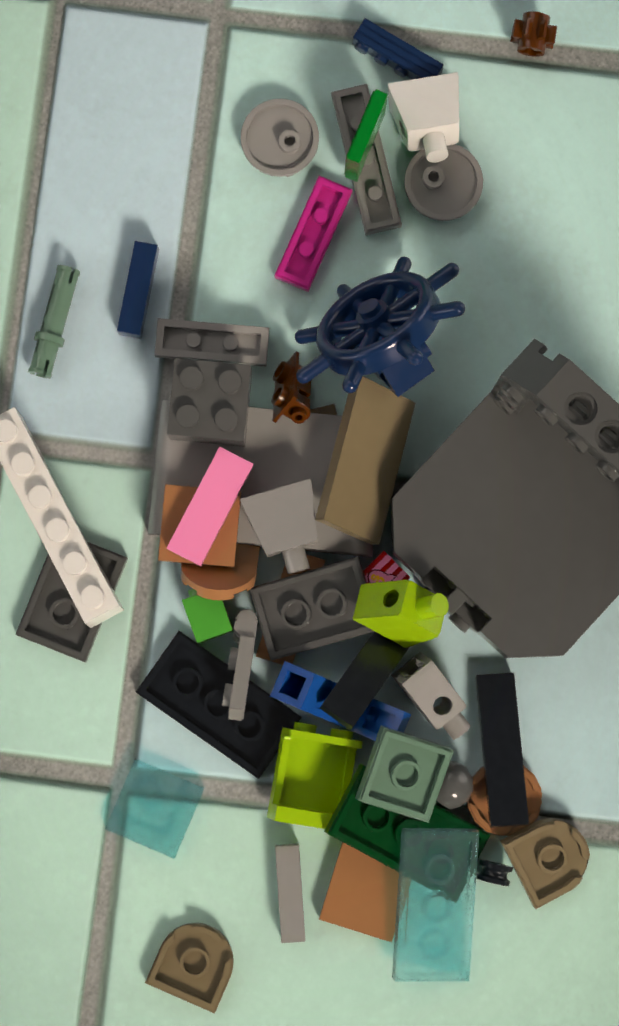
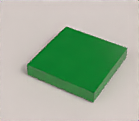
(365, 135)

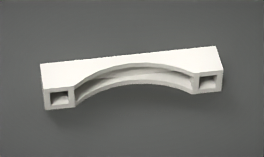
(55, 522)

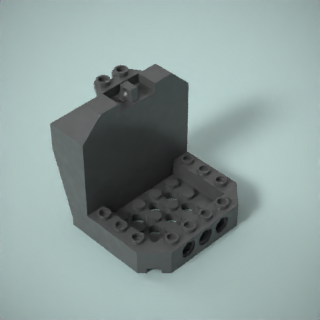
(521, 510)

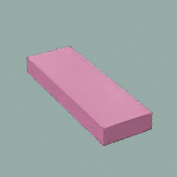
(210, 506)

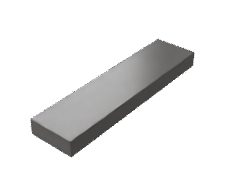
(374, 186)

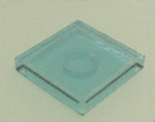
(154, 808)

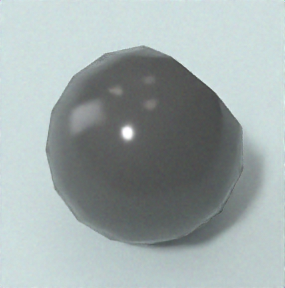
(456, 786)

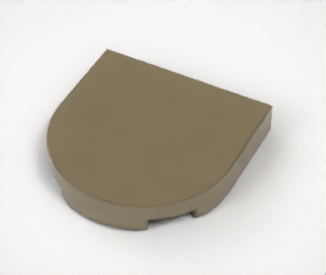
(547, 858)
(193, 965)

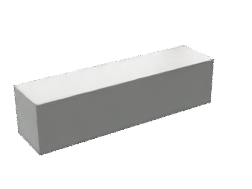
(290, 893)

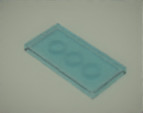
(435, 904)

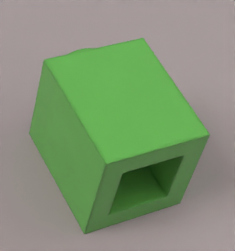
(207, 617)

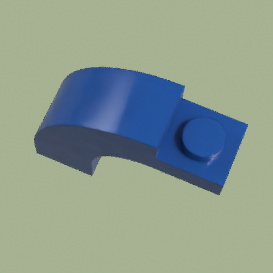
(308, 691)

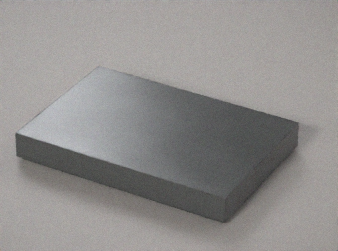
(310, 608)
(52, 615)

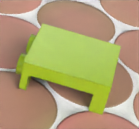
(311, 774)

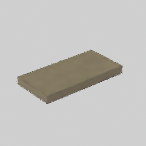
(365, 461)

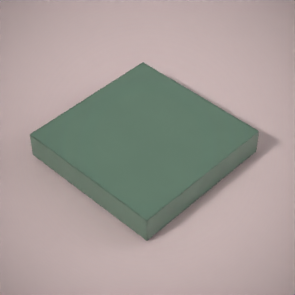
(404, 774)

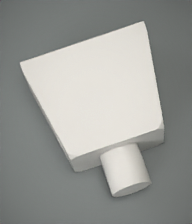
(427, 113)

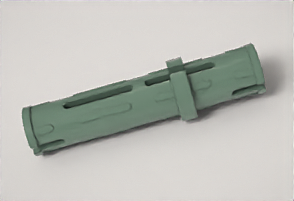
(54, 320)

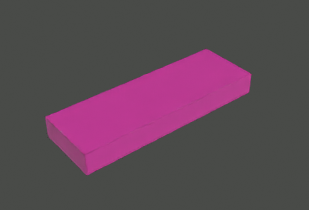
(313, 233)

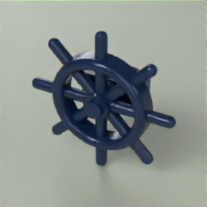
(381, 331)

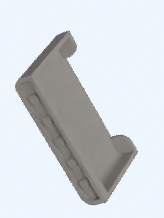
(280, 456)

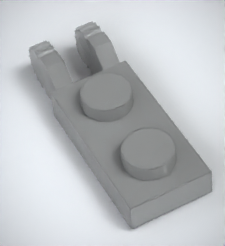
(240, 662)

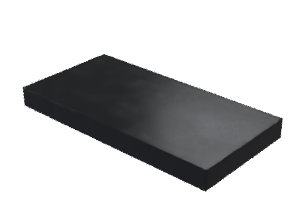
(190, 689)

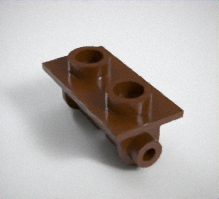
(289, 395)

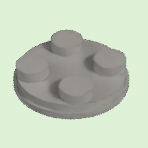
(279, 137)
(446, 187)

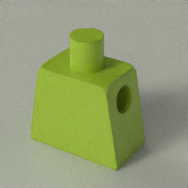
(410, 614)

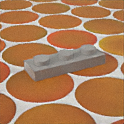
(212, 342)

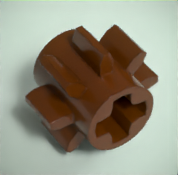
(533, 34)

